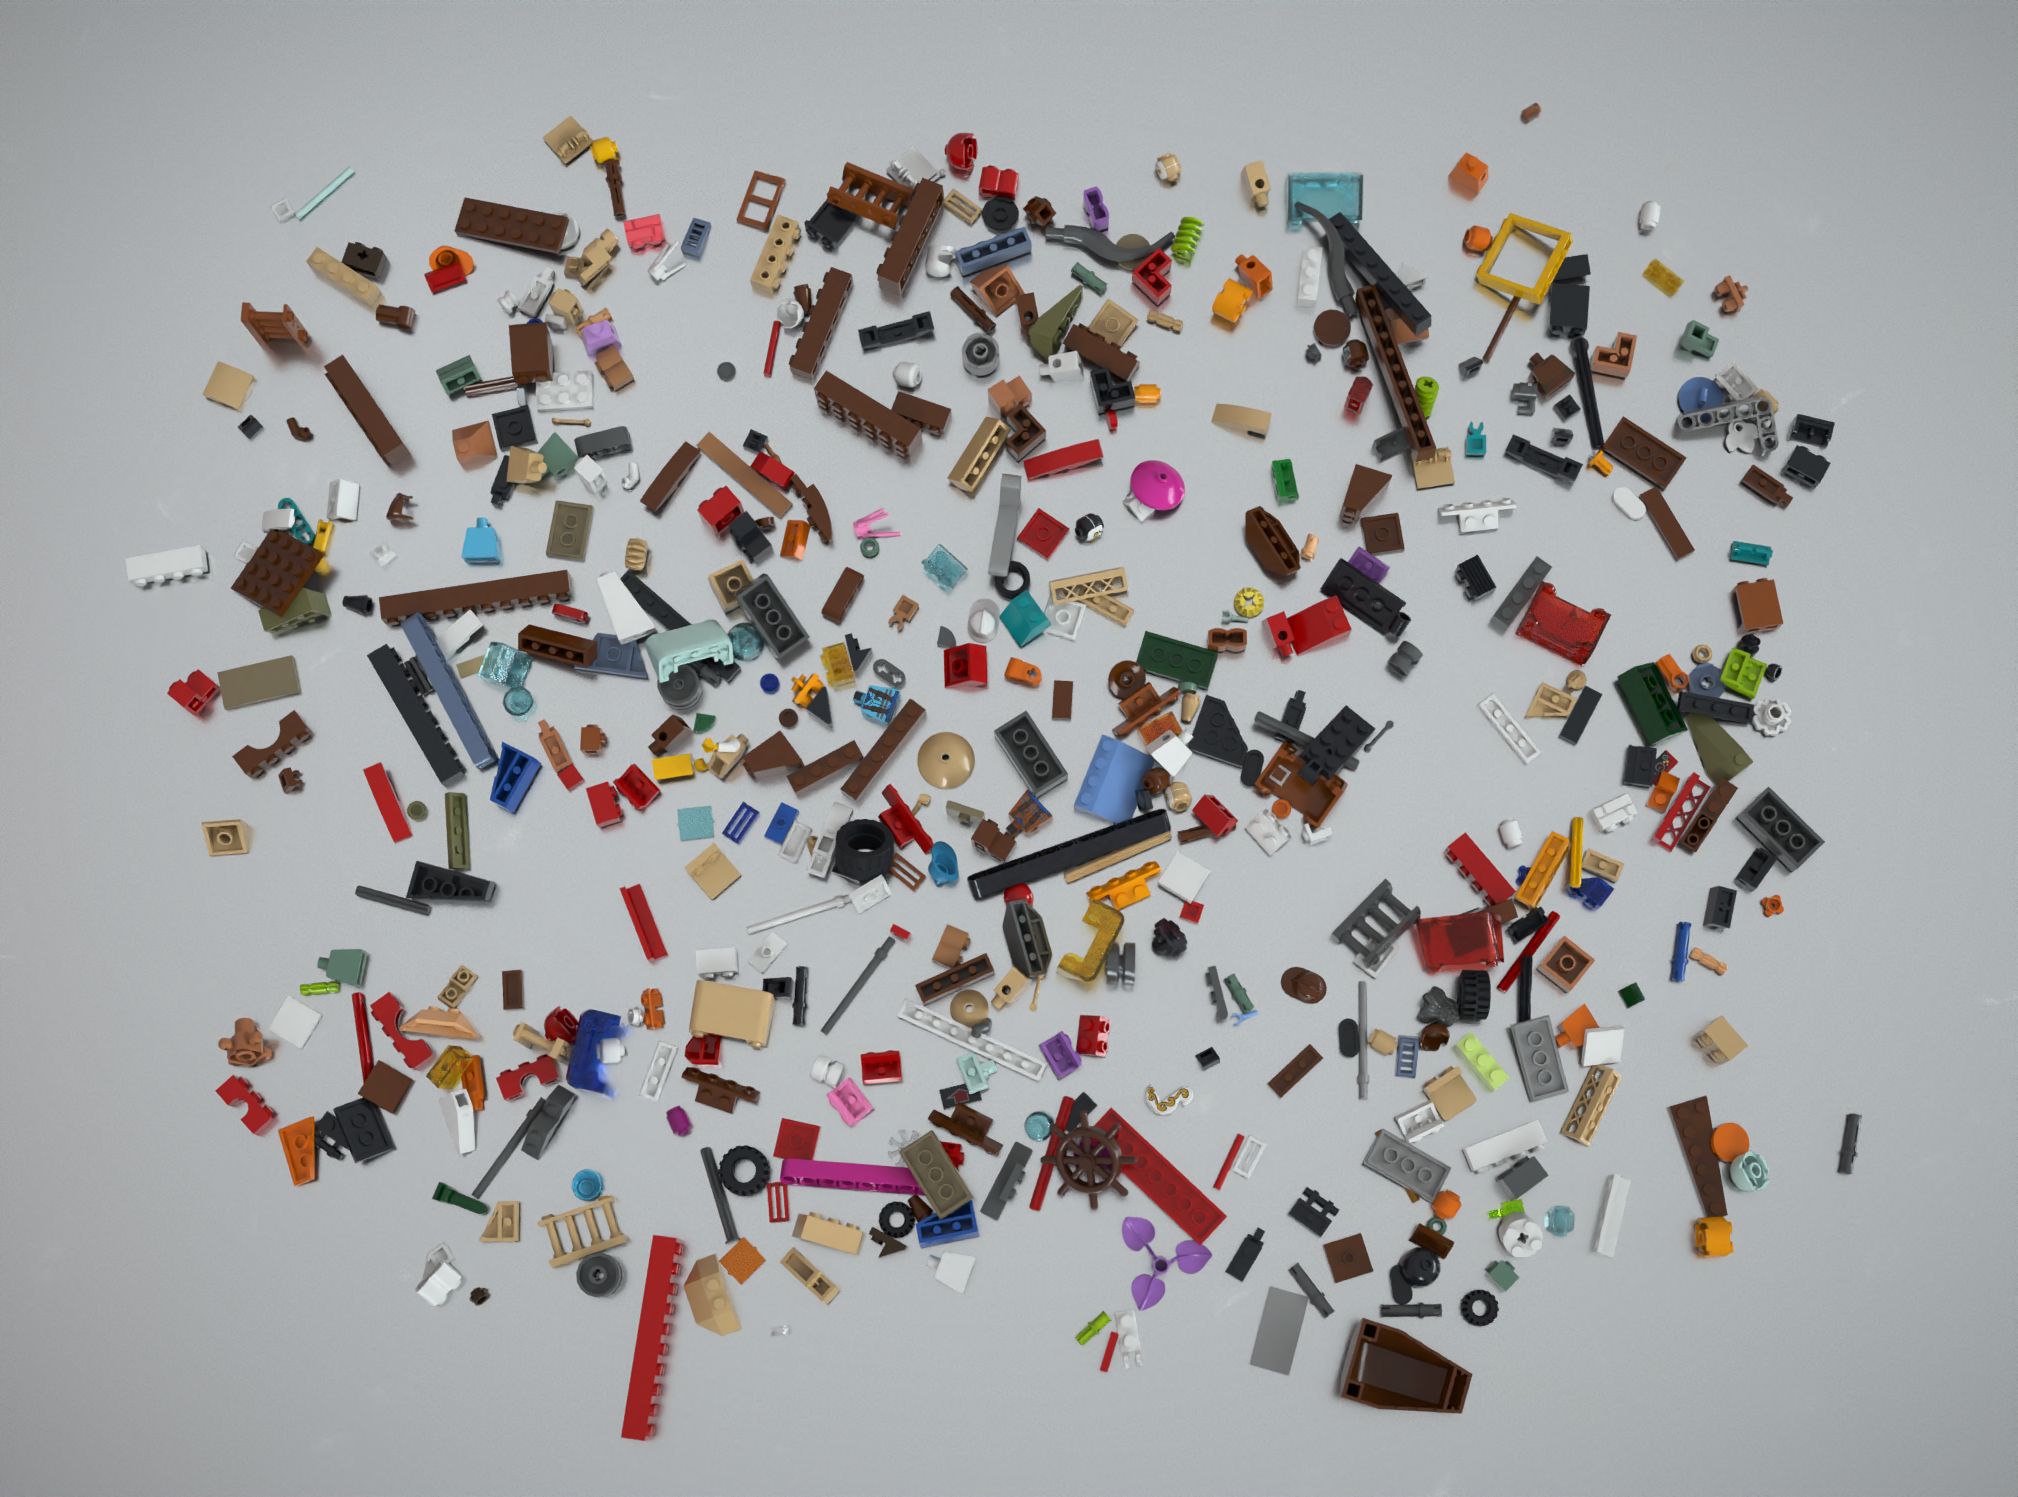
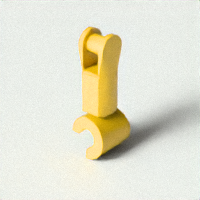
(321, 541)

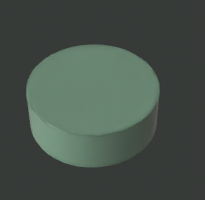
(1187, 687)

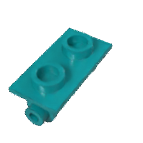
(1751, 553)

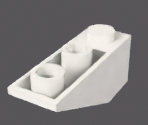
(459, 1119)

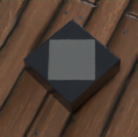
(1144, 799)

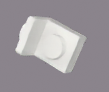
(1319, 834)

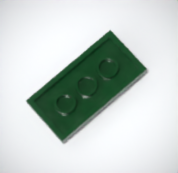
(1176, 659)

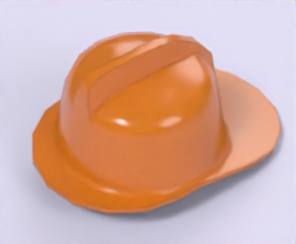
(447, 255)

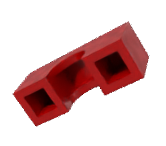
(512, 1081)
(258, 1115)

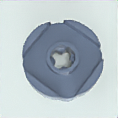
(1710, 672)

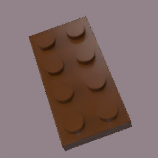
(1644, 452)

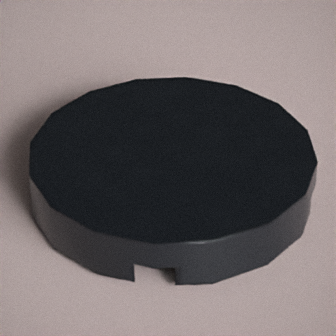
(1000, 214)

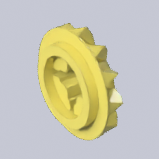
(1250, 610)

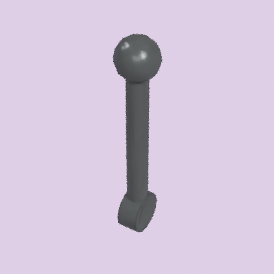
(1389, 724)

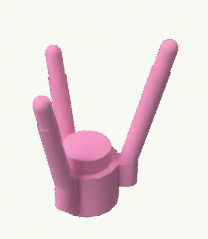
(862, 525)

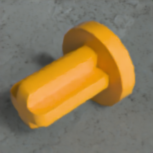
(1600, 462)

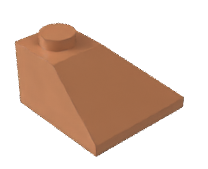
(997, 288)
(473, 443)

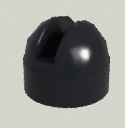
(1774, 671)

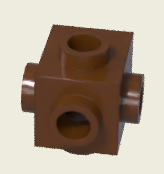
(1039, 211)

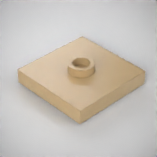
(1113, 323)

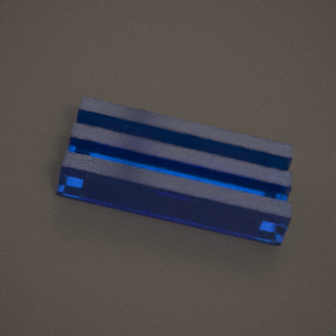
(749, 809)

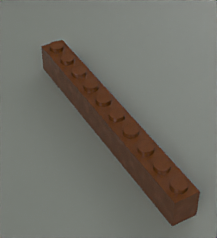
(1395, 373)
(476, 596)

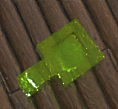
(1507, 1208)

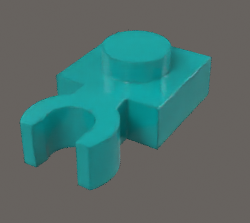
(1476, 442)

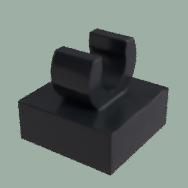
(1567, 407)
(755, 441)

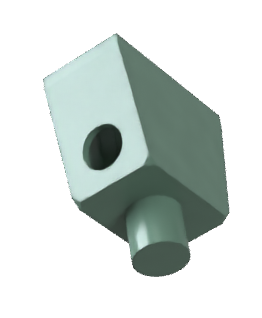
(557, 456)
(344, 966)

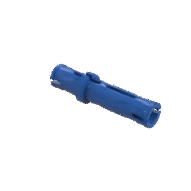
(1680, 959)

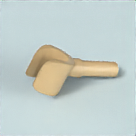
(922, 799)

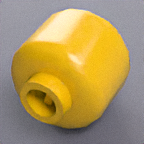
(603, 149)

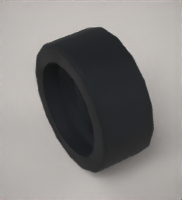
(1014, 593)

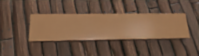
(744, 474)

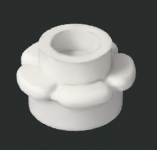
(635, 1016)

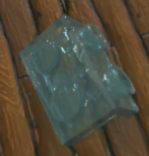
(944, 566)

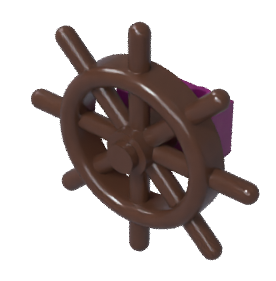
(1089, 1157)

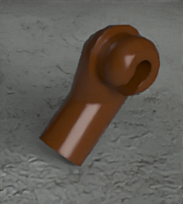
(296, 431)

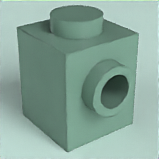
(1502, 1274)

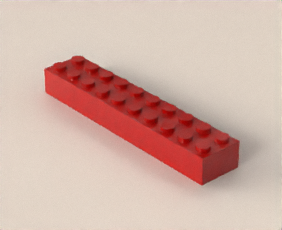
(651, 1338)

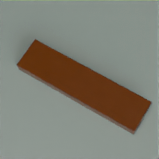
(1666, 523)

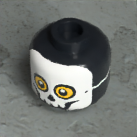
(1089, 527)

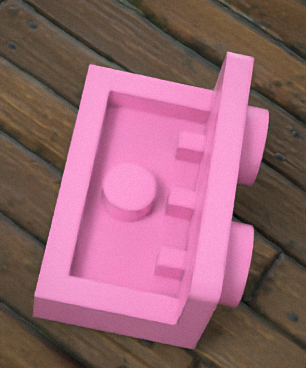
(849, 1102)

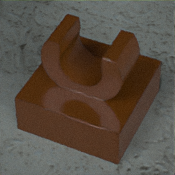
(287, 779)

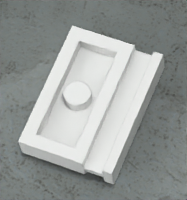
(1384, 958)

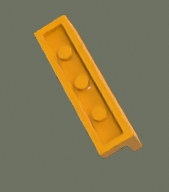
(1543, 870)

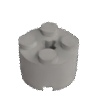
(987, 347)

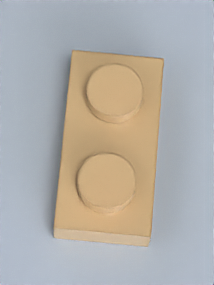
(1602, 865)

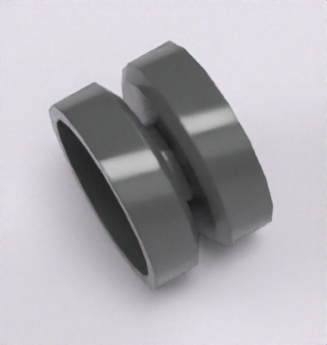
(687, 694)
(1118, 963)
(588, 1272)

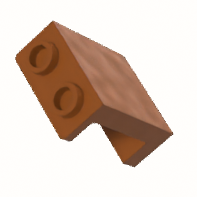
(1758, 605)

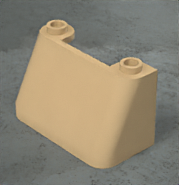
(731, 1012)

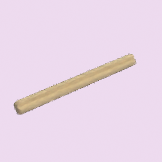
(1115, 857)

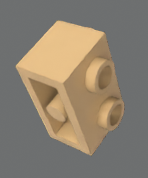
(565, 305)

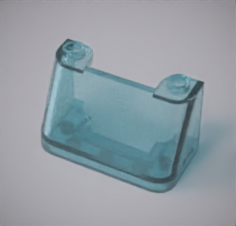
(1326, 193)

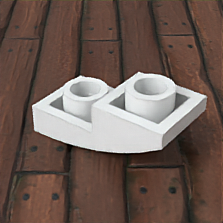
(278, 519)

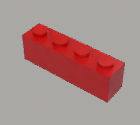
(1479, 870)

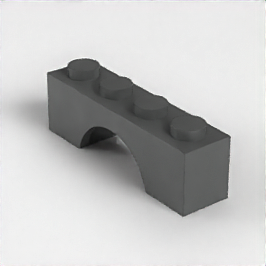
(1521, 593)

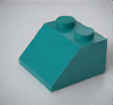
(1024, 618)

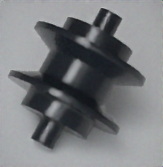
(1750, 644)

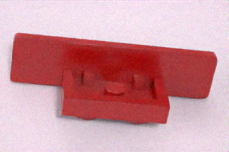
(902, 821)

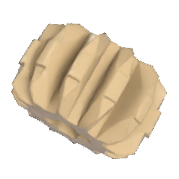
(636, 554)

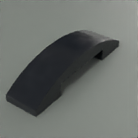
(896, 332)
(1543, 460)

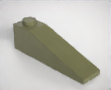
(1053, 323)
(1718, 750)

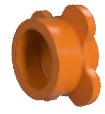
(1776, 900)

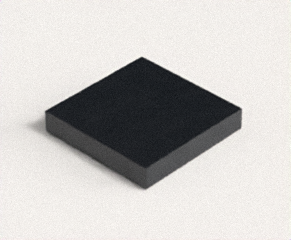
(514, 427)

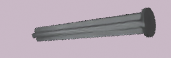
(719, 1195)

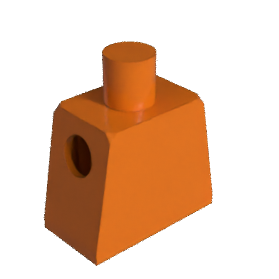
(1470, 172)
(1254, 275)
(1574, 1027)

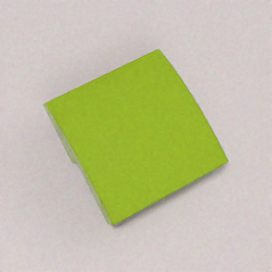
(1743, 673)

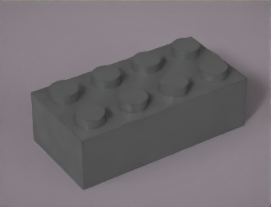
(771, 616)
(1031, 754)
(1780, 829)

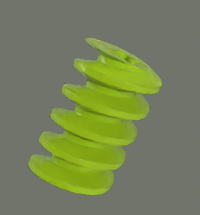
(1185, 236)
(1426, 391)

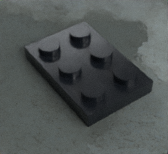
(363, 1129)

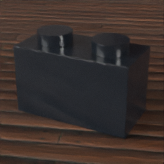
(1806, 465)

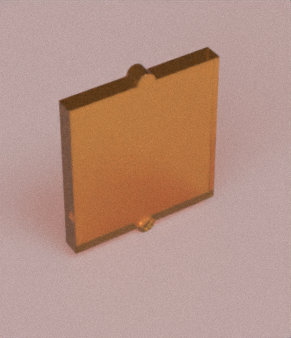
(742, 1260)

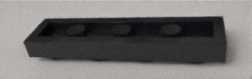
(1715, 707)

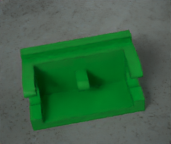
(1284, 480)

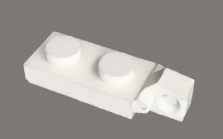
(537, 292)

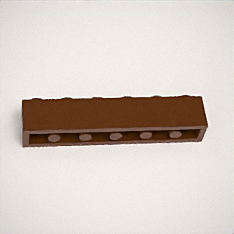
(821, 323)
(883, 751)

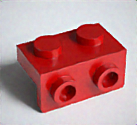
(636, 787)
(1093, 1035)
(881, 1067)

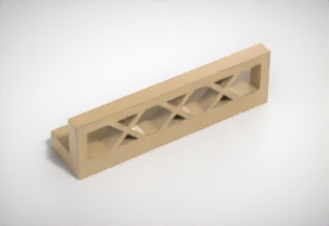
(1086, 578)
(1596, 1104)

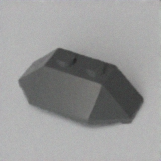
(1026, 938)

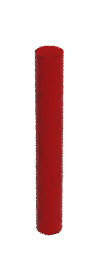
(772, 347)
(1228, 1162)

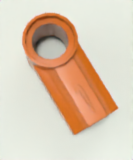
(1672, 671)

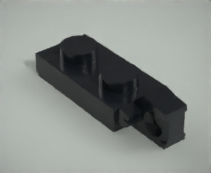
(501, 488)
(1293, 714)
(1246, 1255)

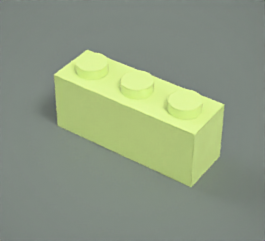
(1481, 1062)

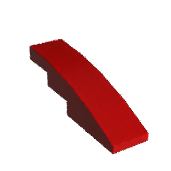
(1063, 458)
(387, 802)

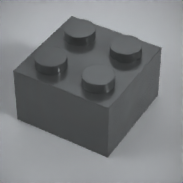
(1522, 1178)

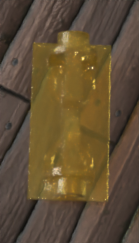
(1663, 276)

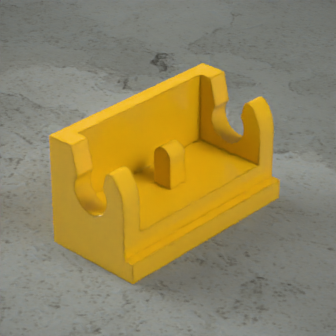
(673, 766)

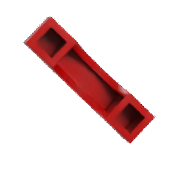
(388, 1011)

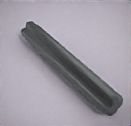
(392, 900)

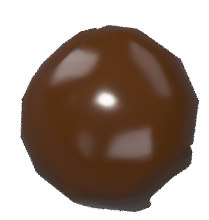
(1433, 1036)

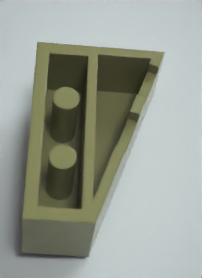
(304, 606)

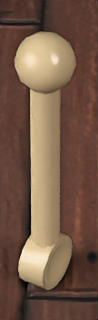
(586, 422)
(1033, 1006)

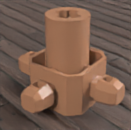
(245, 1045)

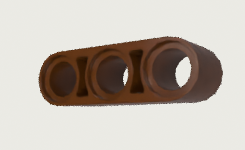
(842, 594)

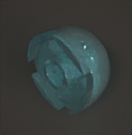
(745, 642)

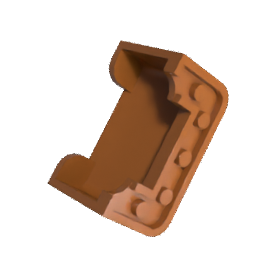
(1313, 800)

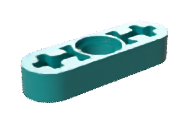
(308, 529)

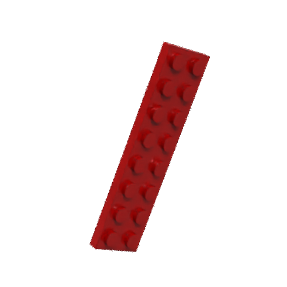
(1163, 1182)

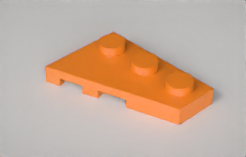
(299, 1150)

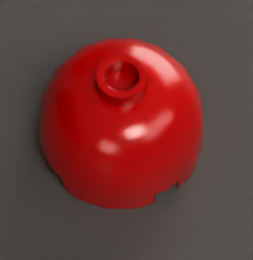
(961, 150)
(560, 1025)

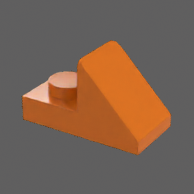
(1663, 791)

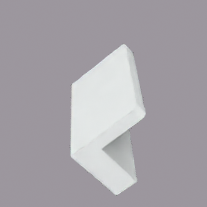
(342, 500)

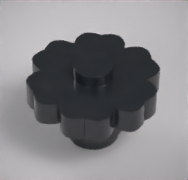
(1168, 938)

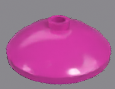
(1154, 491)

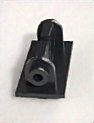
(1529, 924)

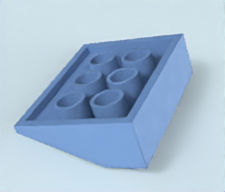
(1112, 781)

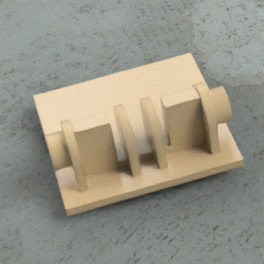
(568, 139)
(1435, 470)

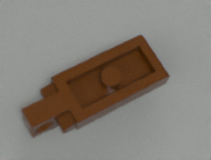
(1767, 486)

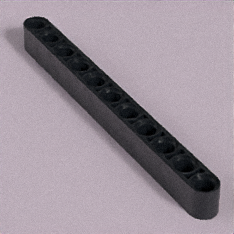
(1069, 853)

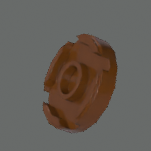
(1332, 328)

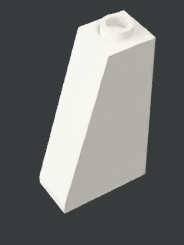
(625, 612)

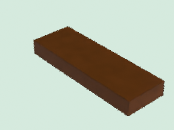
(1295, 1071)

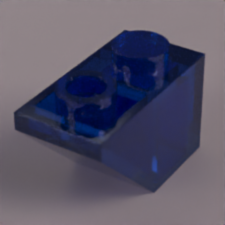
(1593, 891)

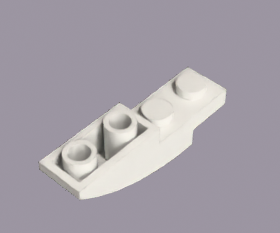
(825, 844)

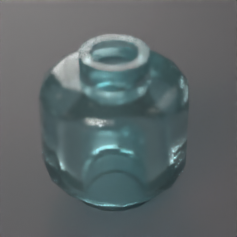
(1561, 1220)

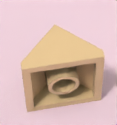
(226, 837)

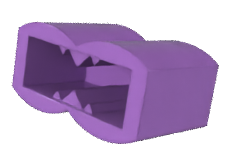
(1096, 209)

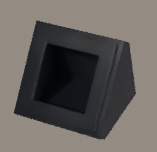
(250, 426)
(1207, 1058)

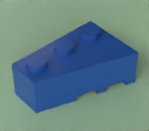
(513, 777)
(954, 1227)

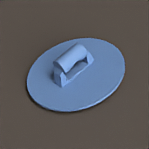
(1699, 393)

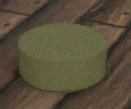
(417, 810)

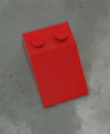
(1318, 625)

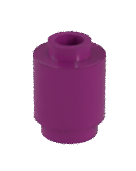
(678, 1121)

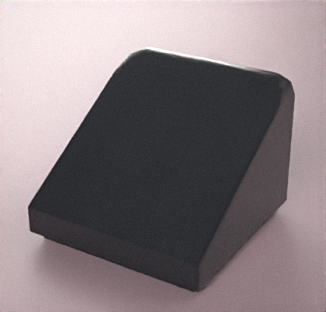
(1470, 365)
(1562, 435)

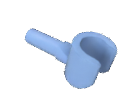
(1244, 1016)

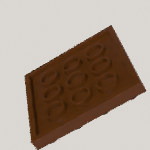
(277, 571)

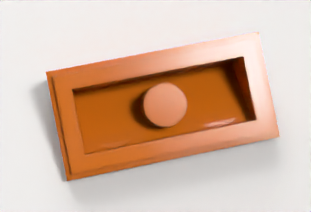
(795, 539)

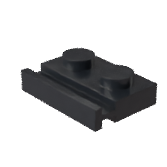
(1640, 765)

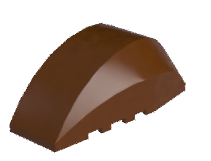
(1400, 1373)

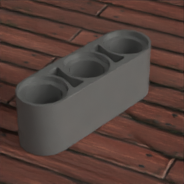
(602, 442)

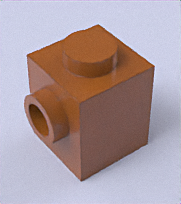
(592, 739)

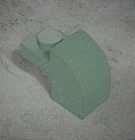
(1698, 339)

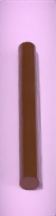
(1501, 328)

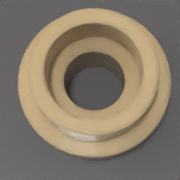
(1706, 650)

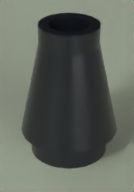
(359, 603)

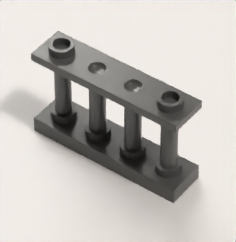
(1370, 906)

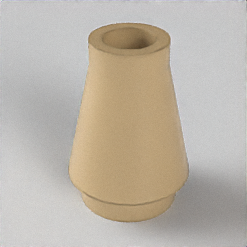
(1189, 706)

